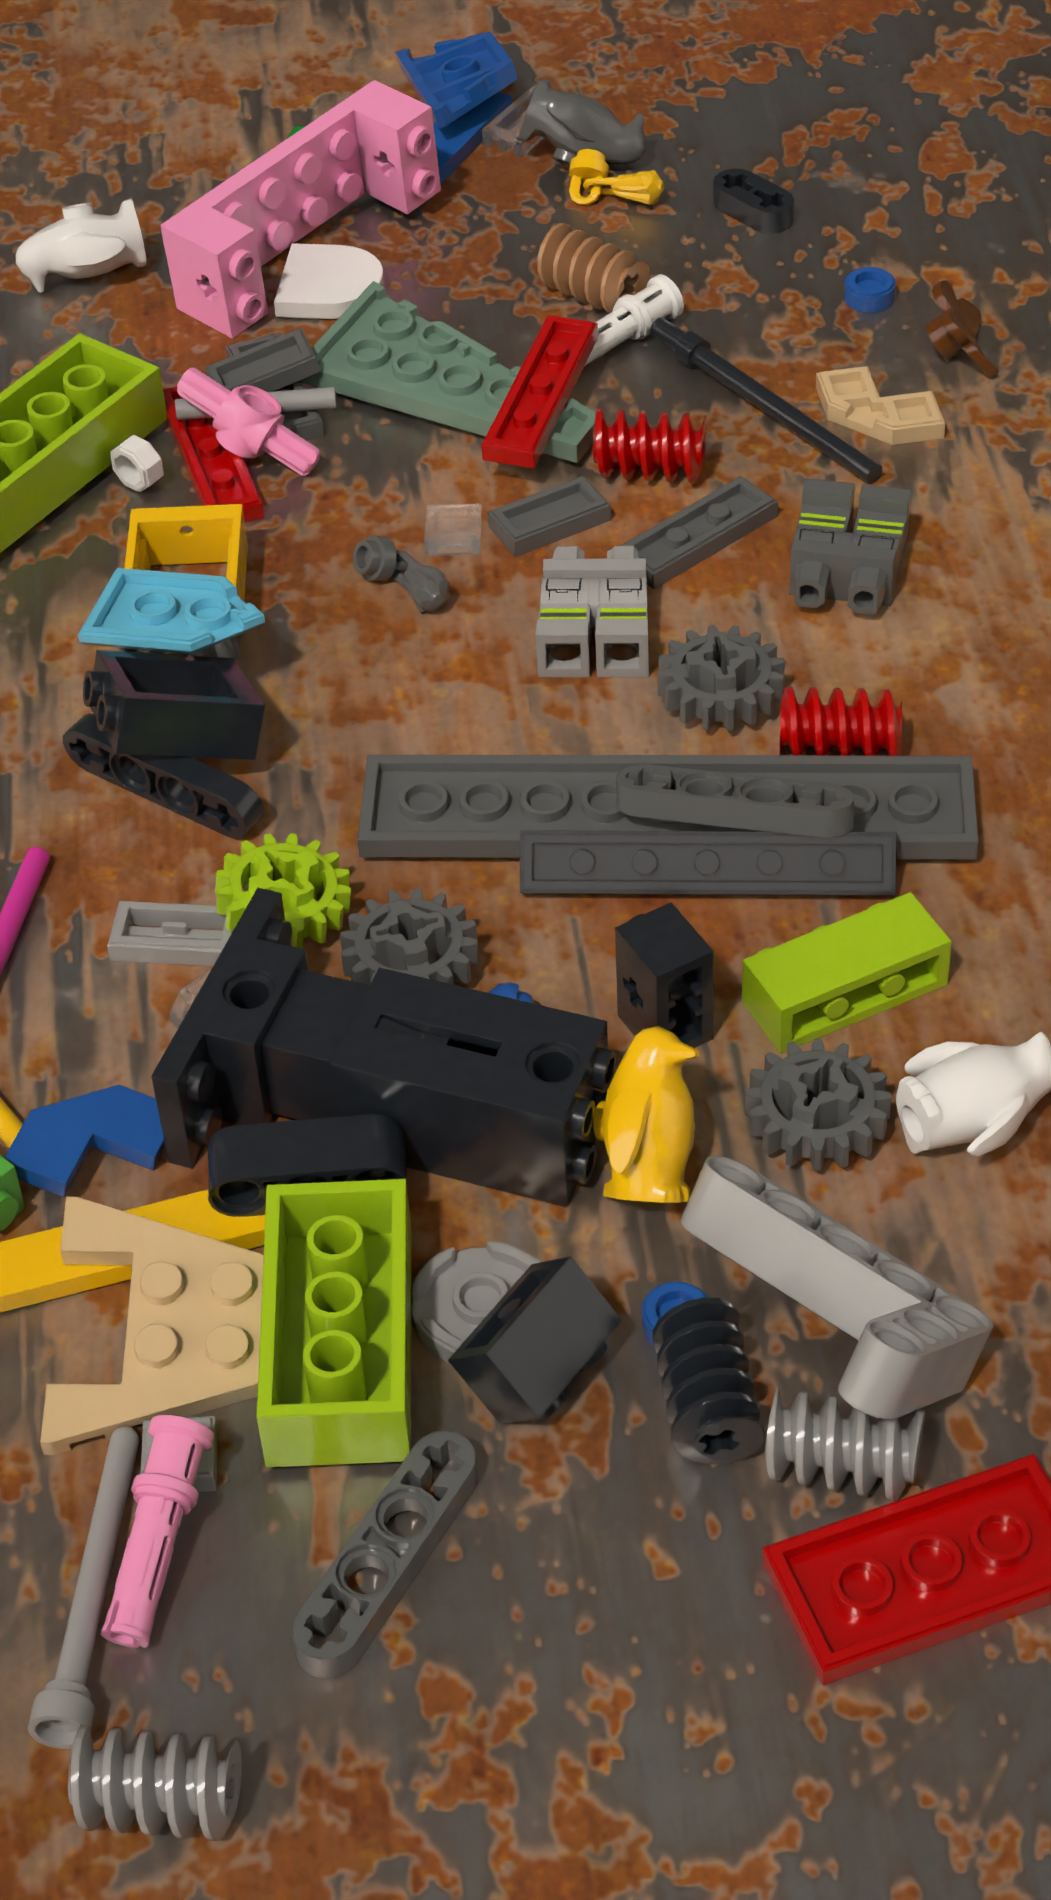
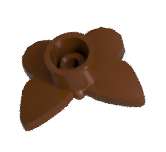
(957, 328)

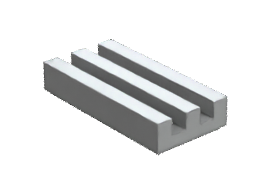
(174, 941)

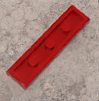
(540, 392)
(213, 470)

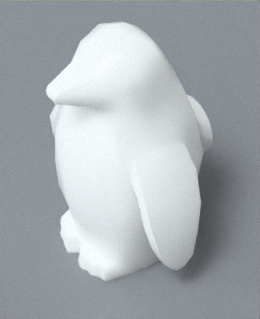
(83, 245)
(971, 1093)

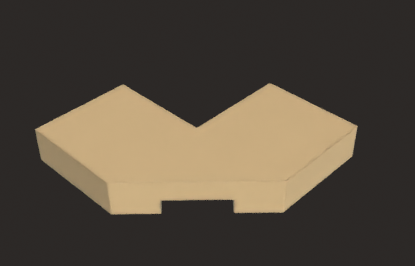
(854, 402)

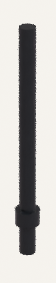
(697, 352)

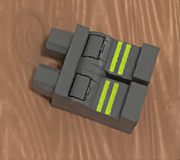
(847, 565)

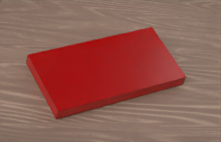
(918, 1569)

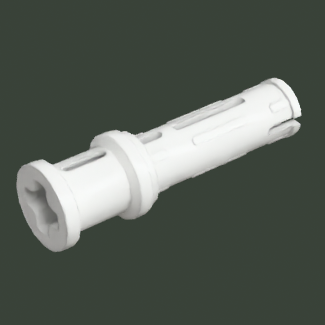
(636, 313)

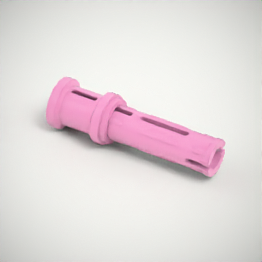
(163, 1497)

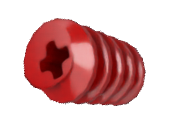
(649, 447)
(840, 724)

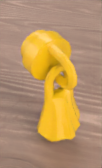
(592, 172)

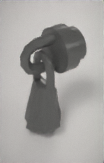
(378, 560)

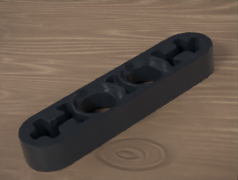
(169, 781)

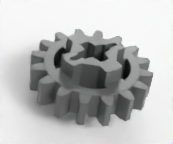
(721, 677)
(410, 939)
(817, 1104)

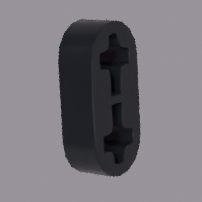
(753, 201)

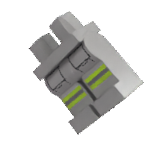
(590, 595)

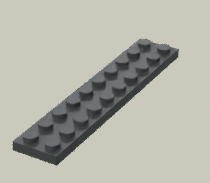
(484, 801)

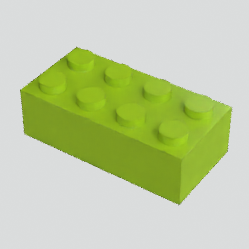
(336, 1324)

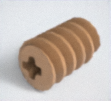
(589, 267)

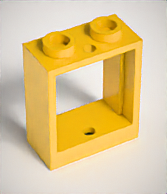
(216, 537)

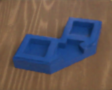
(61, 1134)

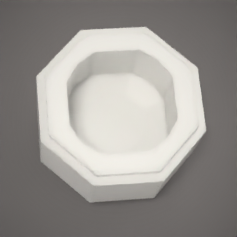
(137, 463)

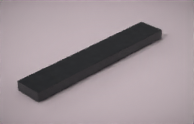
(706, 862)

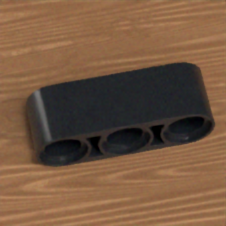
(300, 1151)

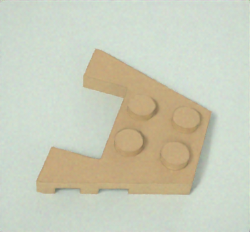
(187, 1329)

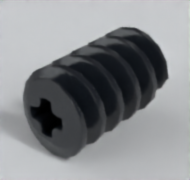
(707, 1382)

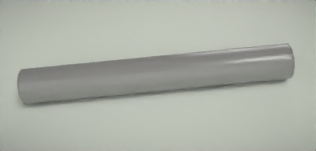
(289, 400)

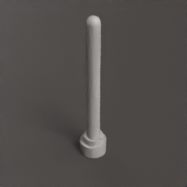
(66, 1700)

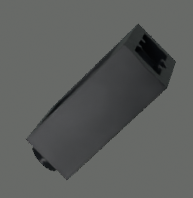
(174, 705)

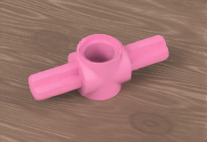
(248, 421)

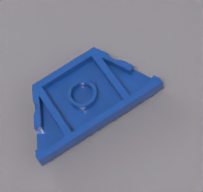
(458, 75)

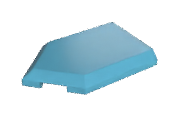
(167, 612)

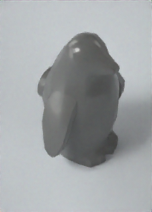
(580, 123)

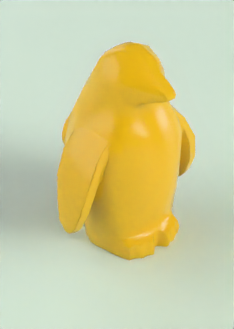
(648, 1120)

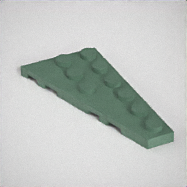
(428, 370)

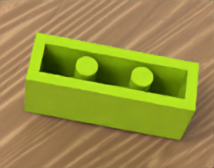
(845, 972)

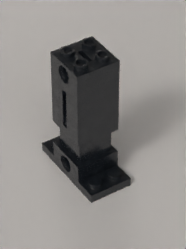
(474, 1077)

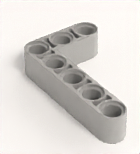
(910, 1331)

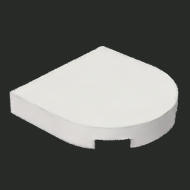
(324, 280)

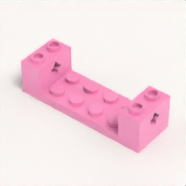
(366, 144)

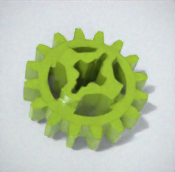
(295, 873)

